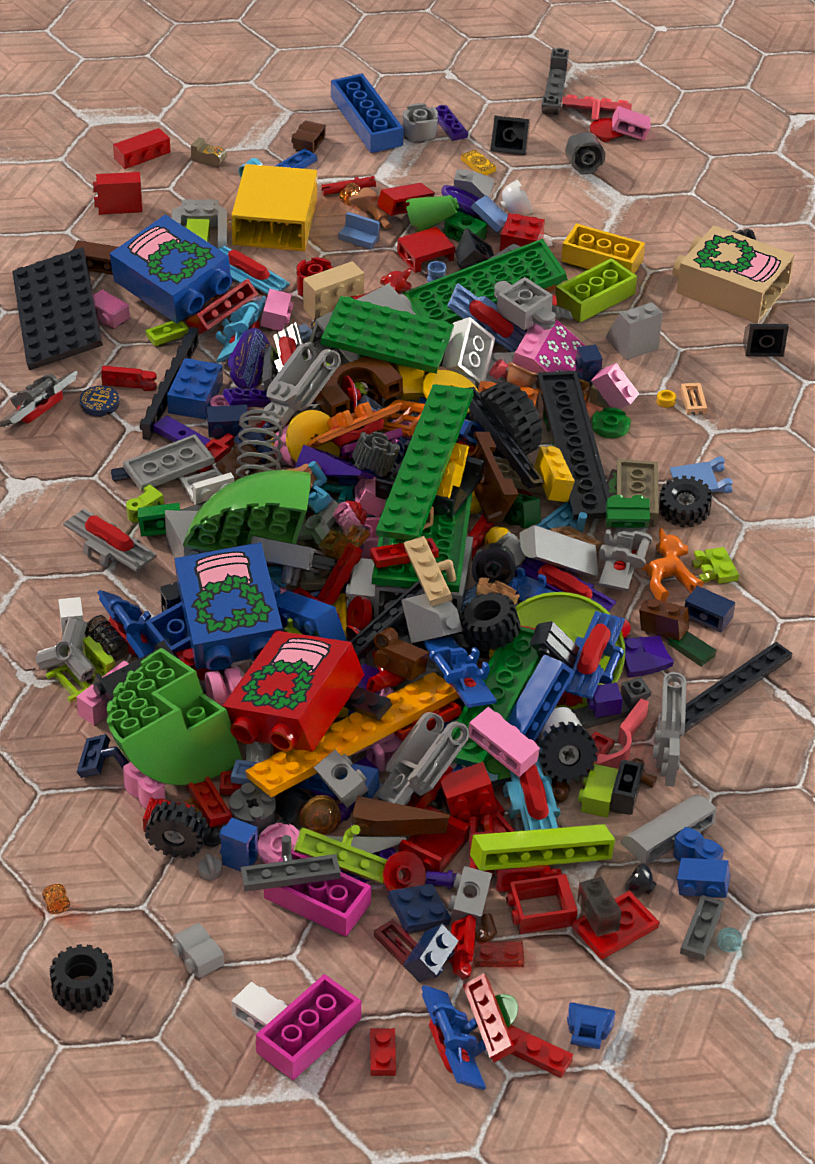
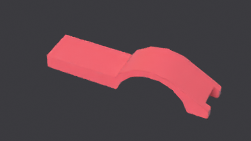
(626, 731)

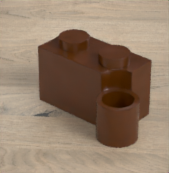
(664, 619)
(398, 655)

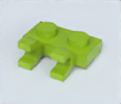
(715, 565)

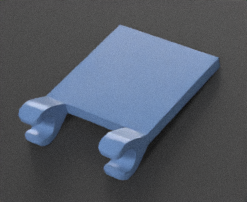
(705, 472)

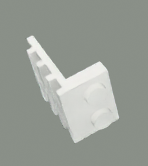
(205, 484)

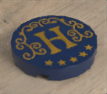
(99, 400)

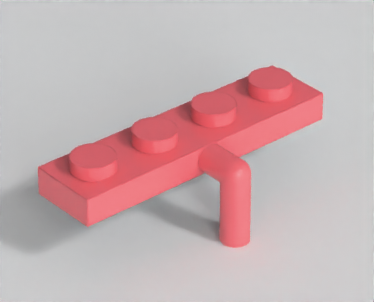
(594, 104)

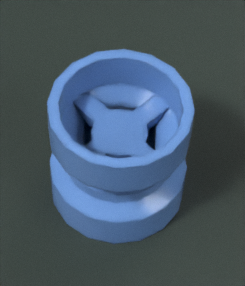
(435, 271)

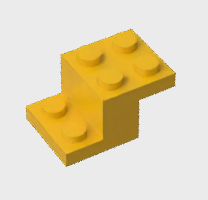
(454, 470)

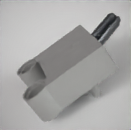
(294, 559)

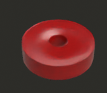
(359, 612)

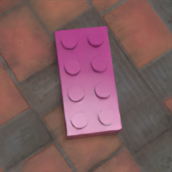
(330, 903)
(308, 1027)

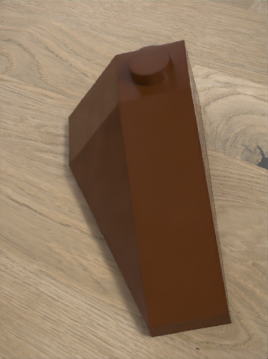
(393, 819)

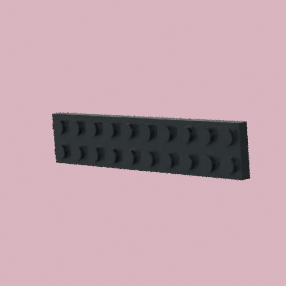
(575, 439)

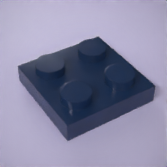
(419, 907)

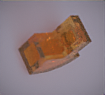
(335, 541)

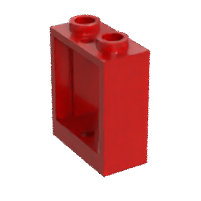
(537, 888)

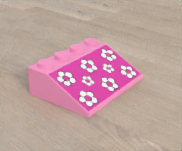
(547, 349)

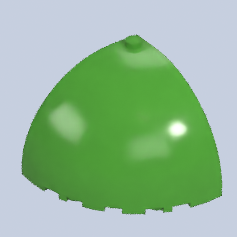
(256, 505)
(170, 724)

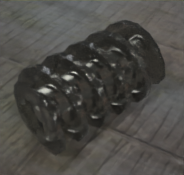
(103, 632)

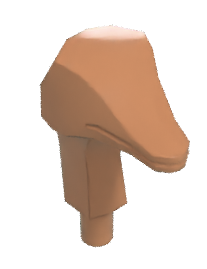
(367, 202)

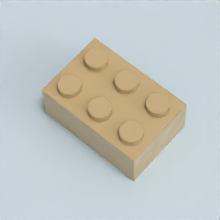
(325, 288)

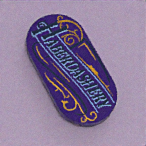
(248, 359)

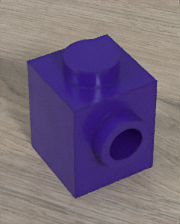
(606, 700)

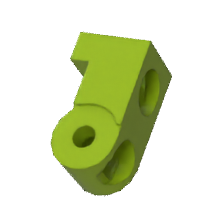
(150, 497)

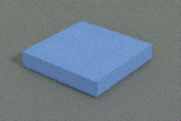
(490, 213)

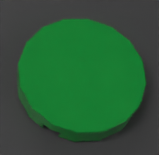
(610, 423)

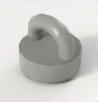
(210, 867)

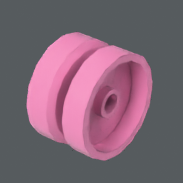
(220, 688)

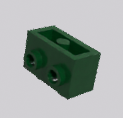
(524, 511)

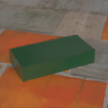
(693, 648)

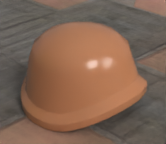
(520, 376)

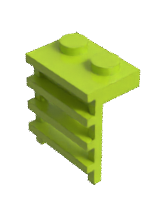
(96, 655)

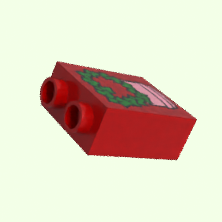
(293, 691)

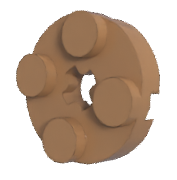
(484, 587)

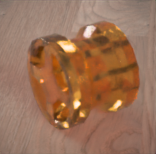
(350, 190)
(56, 898)

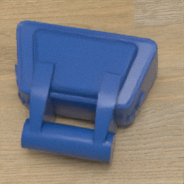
(589, 1022)

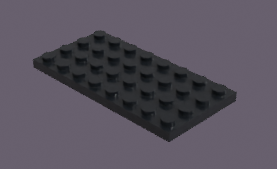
(56, 308)

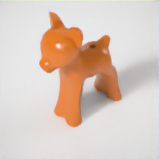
(670, 565)

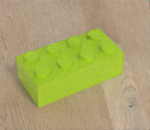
(596, 290)

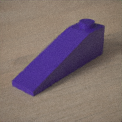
(331, 464)

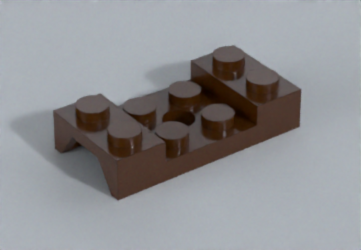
(493, 491)

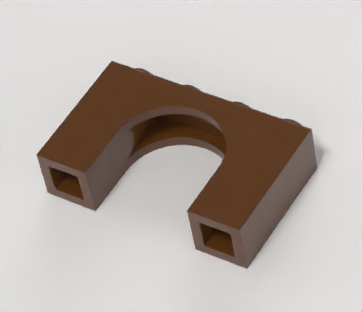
(365, 370)

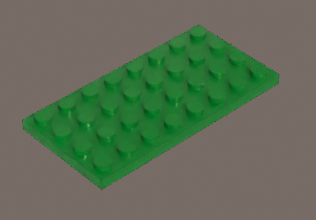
(529, 261)
(450, 539)

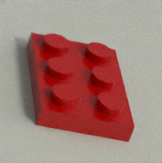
(634, 924)

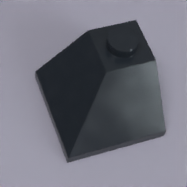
(510, 135)
(472, 250)
(765, 340)

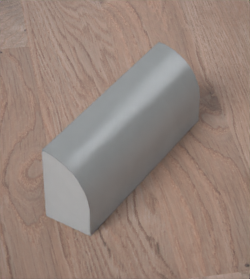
(559, 550)
(659, 834)

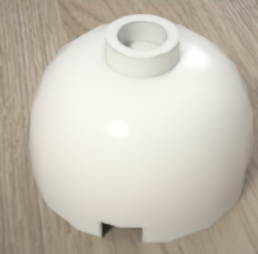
(515, 200)

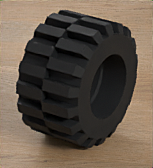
(490, 621)
(81, 993)

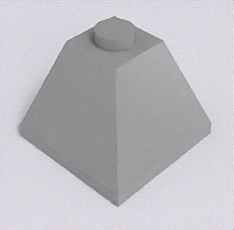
(474, 182)
(430, 622)

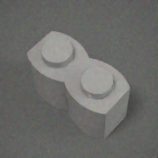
(197, 950)

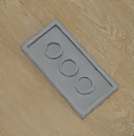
(168, 462)

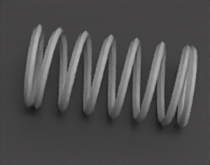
(247, 428)

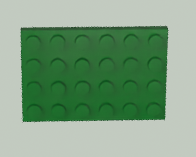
(387, 334)

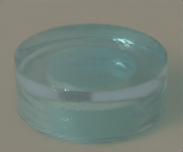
(729, 939)

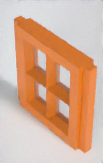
(409, 408)

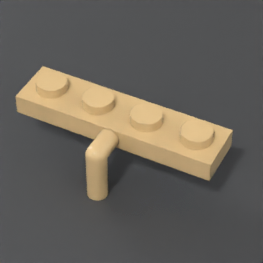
(429, 571)

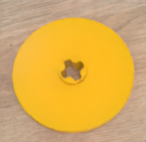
(447, 378)
(307, 426)

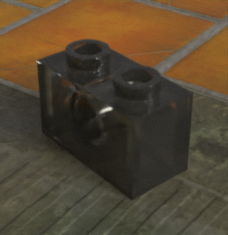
(599, 906)

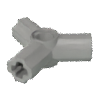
(318, 525)
(58, 654)

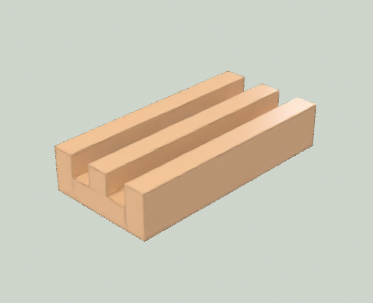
(694, 408)

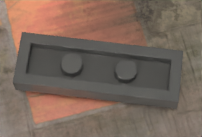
(702, 928)

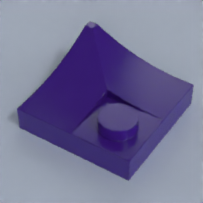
(645, 656)

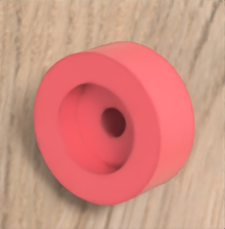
(499, 370)

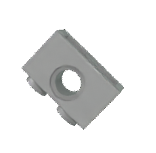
(347, 789)
(474, 882)

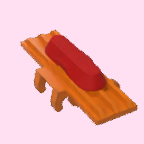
(343, 424)

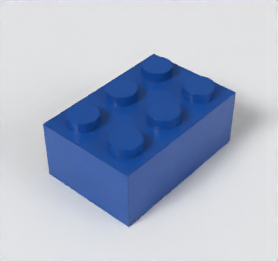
(194, 388)

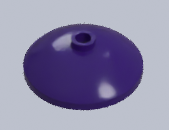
(464, 198)

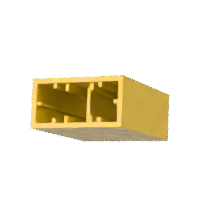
(274, 207)

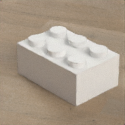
(469, 350)

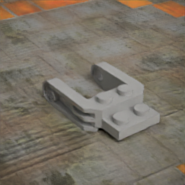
(204, 209)
(299, 382)
(669, 727)
(421, 759)

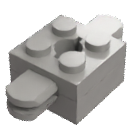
(525, 304)

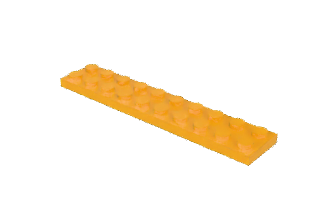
(353, 734)

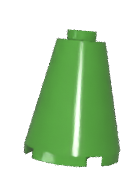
(430, 211)

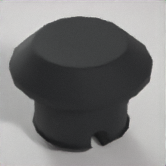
(212, 837)

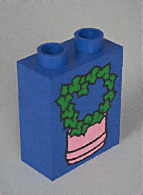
(171, 269)
(227, 604)

